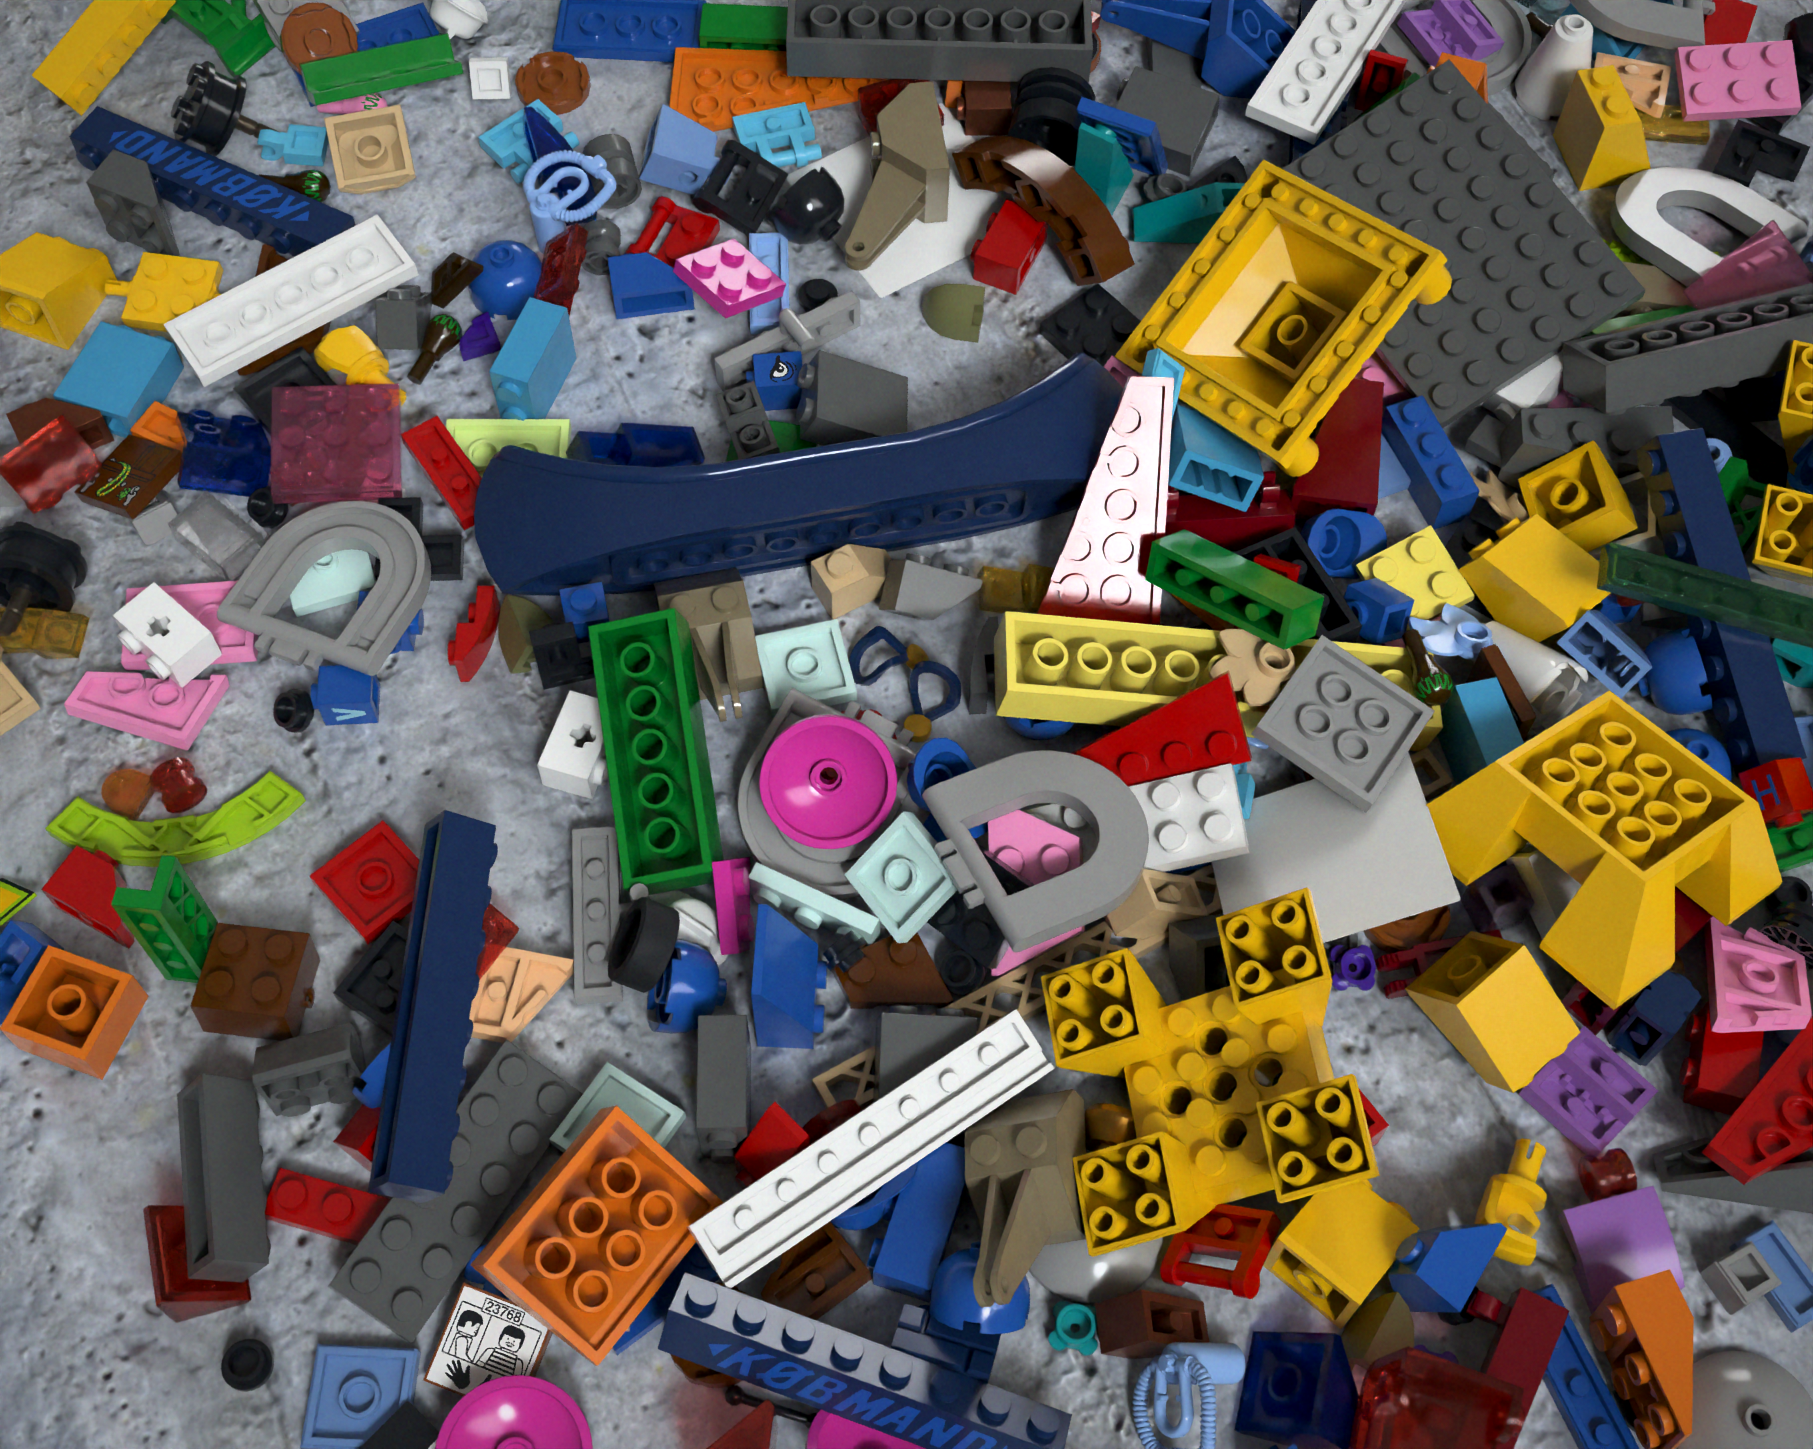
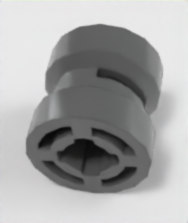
(601, 242)

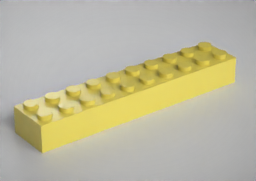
(1125, 669)

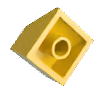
(1580, 497)

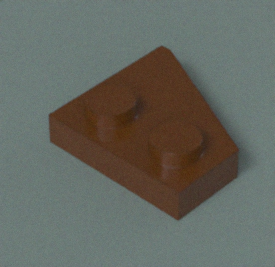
(894, 977)
(816, 1274)

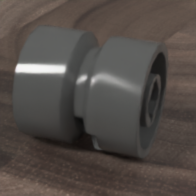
(621, 164)

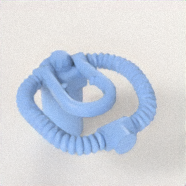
(550, 212)
(1185, 1365)

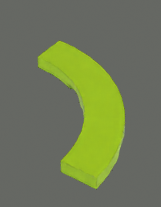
(183, 837)

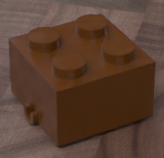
(256, 982)

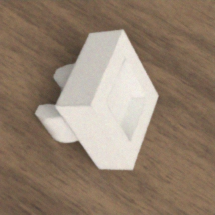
(490, 78)

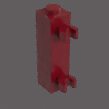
(1229, 527)
(1522, 1342)

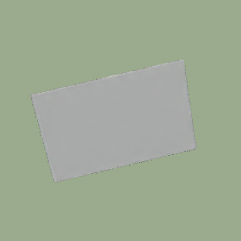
(921, 246)
(1354, 862)

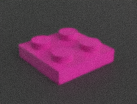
(729, 278)

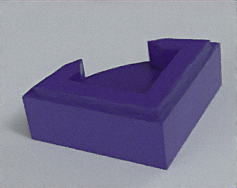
(479, 338)

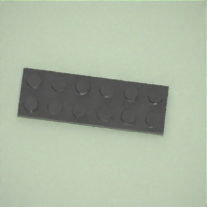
(422, 1248)

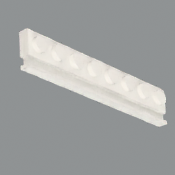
(869, 1149)

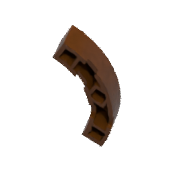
(1052, 194)

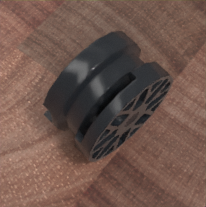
(1793, 928)

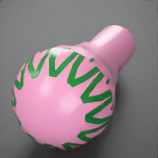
(354, 104)

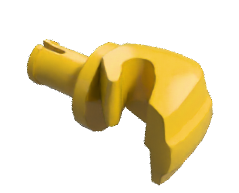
(354, 354)
(1513, 1201)

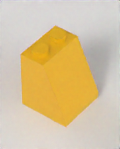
(1600, 131)
(51, 288)
(1533, 578)
(1495, 1009)
(1340, 1248)

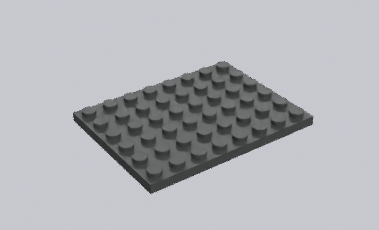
(1514, 244)

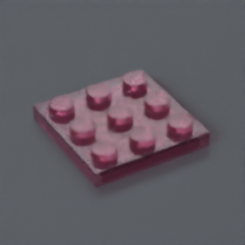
(336, 443)

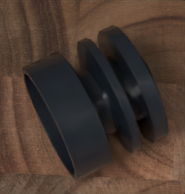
(1048, 112)

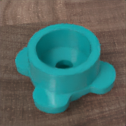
(1063, 1337)

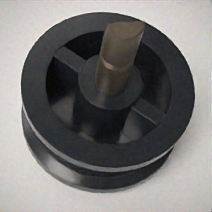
(212, 109)
(36, 572)

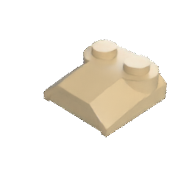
(370, 150)

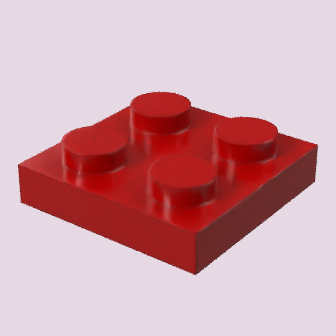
(370, 881)

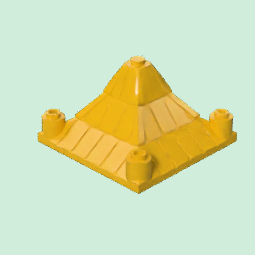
(1284, 310)

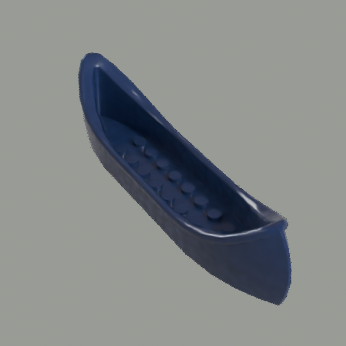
(580, 523)

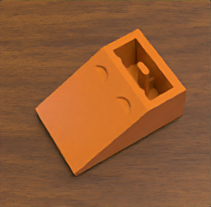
(1650, 1347)

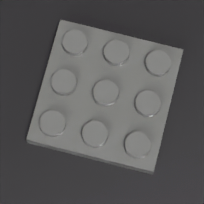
(1343, 723)

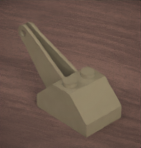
(906, 177)
(719, 632)
(1023, 1186)

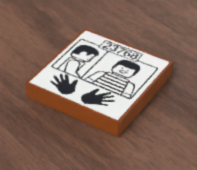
(486, 1341)

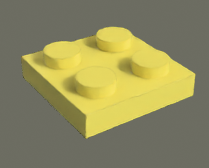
(1421, 571)

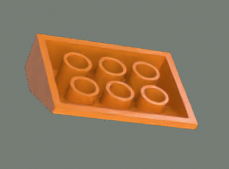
(597, 1234)

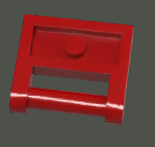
(689, 234)
(1223, 1233)

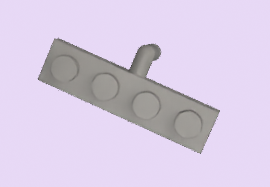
(795, 333)
(597, 912)

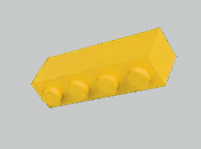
(98, 48)

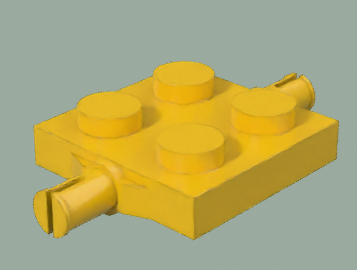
(165, 289)

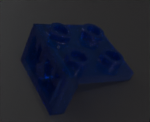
(223, 453)

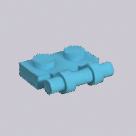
(776, 129)
(508, 142)

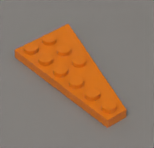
(727, 83)

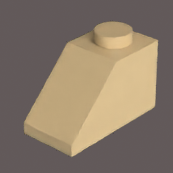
(849, 577)
(1155, 903)

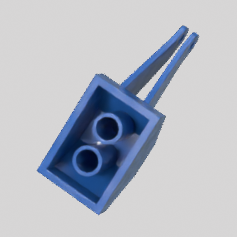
(1231, 36)

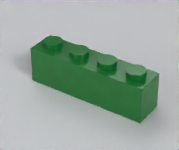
(743, 27)
(1234, 589)

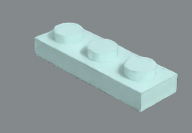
(811, 906)

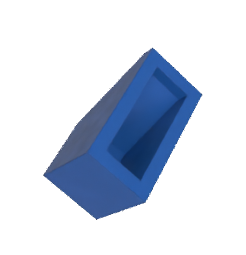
(646, 286)

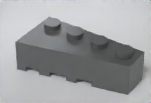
(1546, 434)

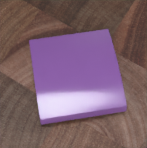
(1452, 29)
(1588, 1093)
(1619, 1242)

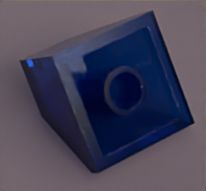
(1298, 1391)

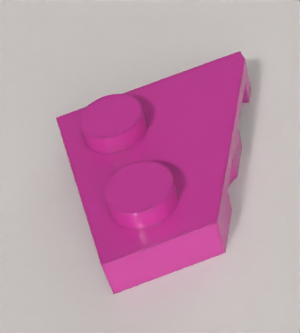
(733, 904)

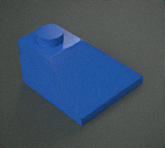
(1443, 1265)

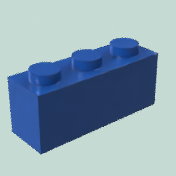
(1437, 474)
(920, 1224)

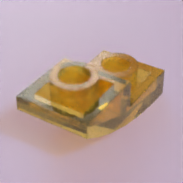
(1013, 590)
(47, 634)

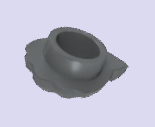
(1163, 186)

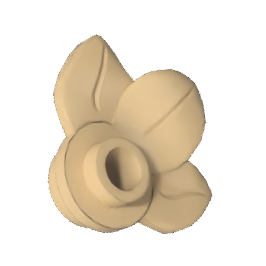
(1501, 499)
(1249, 666)

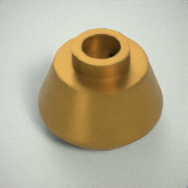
(1108, 1126)

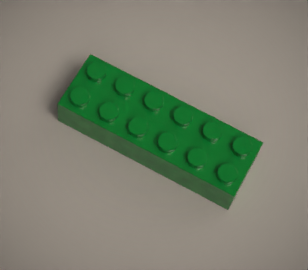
(656, 751)

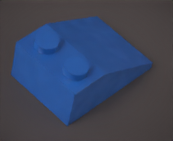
(786, 983)

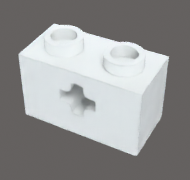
(166, 635)
(575, 749)

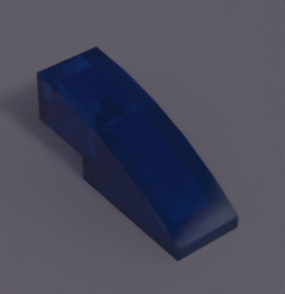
(544, 139)
(639, 446)

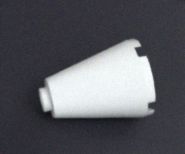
(1550, 71)
(1542, 673)

